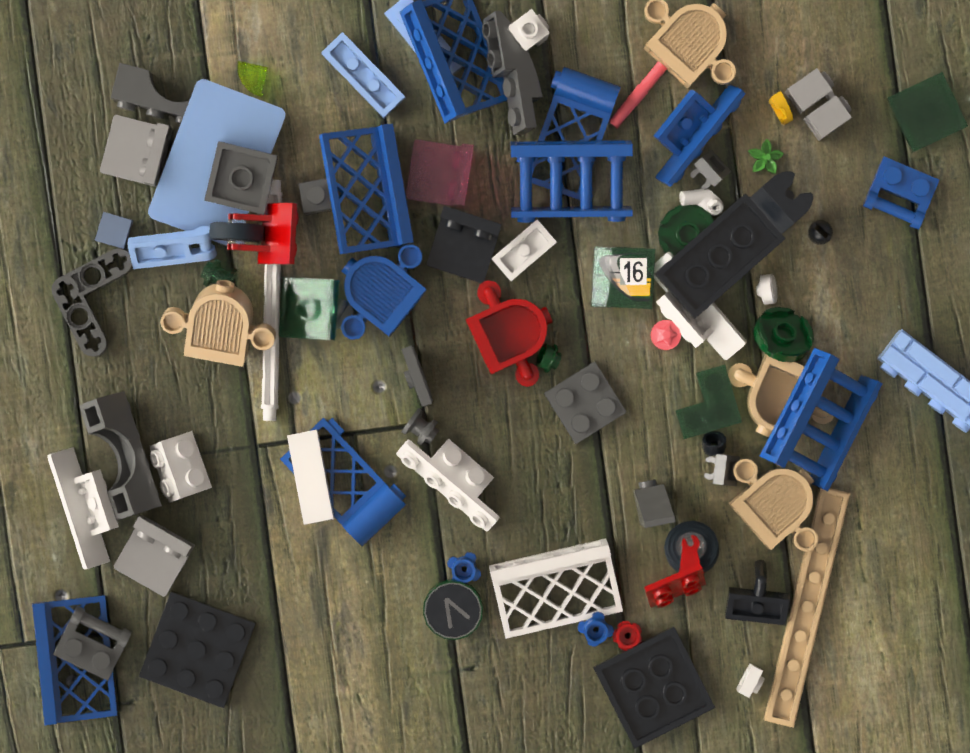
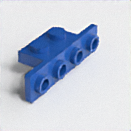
(690, 129)

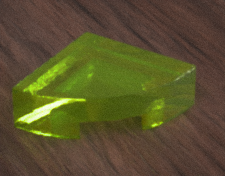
(252, 77)

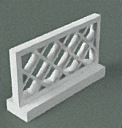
(549, 563)

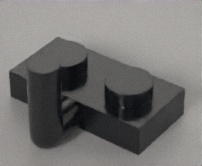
(757, 604)

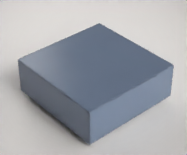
(114, 230)

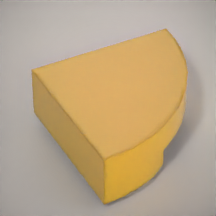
(781, 108)

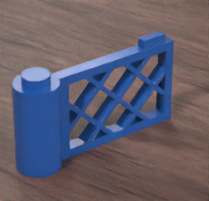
(586, 95)
(374, 507)

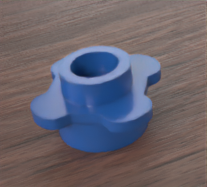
(468, 560)
(593, 637)

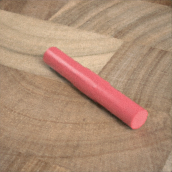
(637, 95)

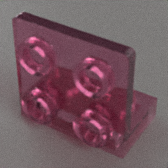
(439, 173)

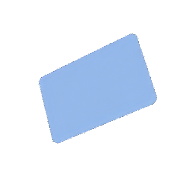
(210, 117)

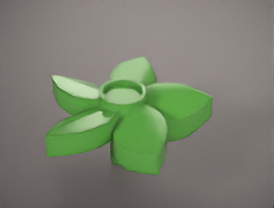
(765, 157)

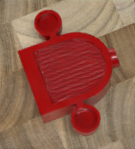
(509, 332)

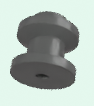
(421, 428)

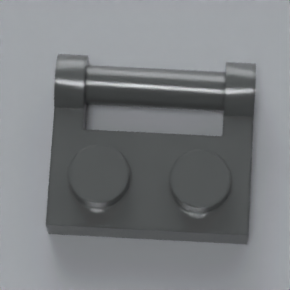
(87, 652)

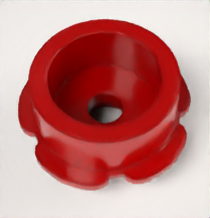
(627, 627)

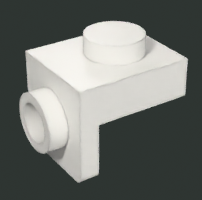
(530, 30)

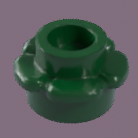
(548, 357)

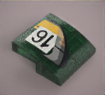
(623, 277)

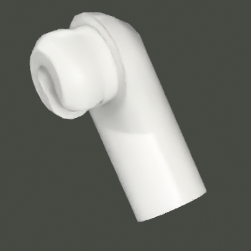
(704, 199)

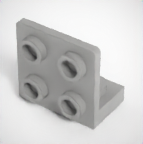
(136, 150)
(153, 556)

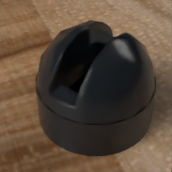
(816, 237)
(713, 437)

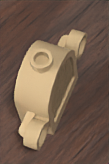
(689, 41)
(219, 325)
(770, 391)
(775, 504)

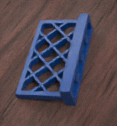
(435, 64)
(389, 180)
(48, 665)

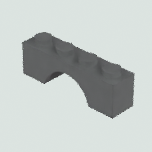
(136, 88)
(113, 422)

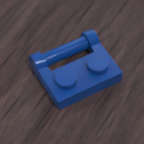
(904, 183)

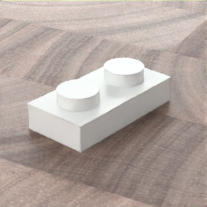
(524, 250)

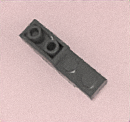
(514, 64)

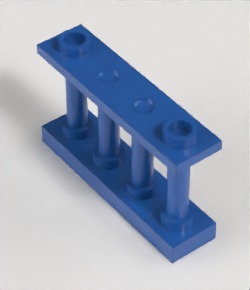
(585, 152)
(799, 408)

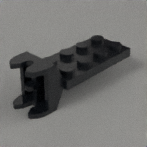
(733, 244)

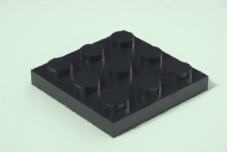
(197, 649)
(654, 687)

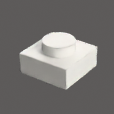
(750, 681)

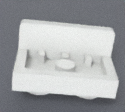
(179, 466)

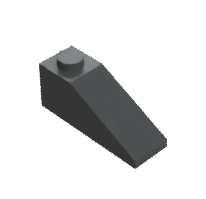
(653, 504)

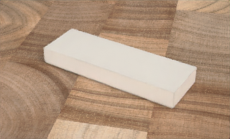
(310, 477)

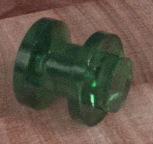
(213, 272)

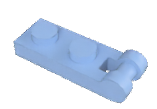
(171, 248)

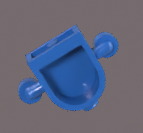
(381, 291)

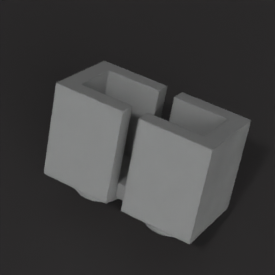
(810, 91)

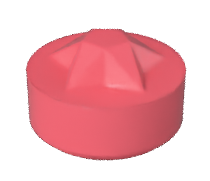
(665, 335)

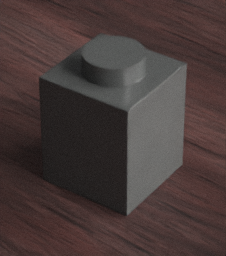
(315, 197)

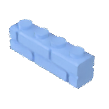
(928, 375)

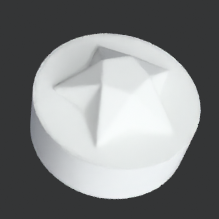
(767, 289)

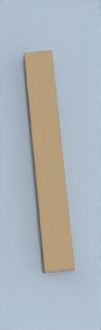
(806, 609)

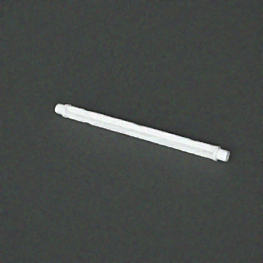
(272, 317)

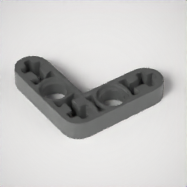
(81, 290)

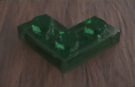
(718, 408)

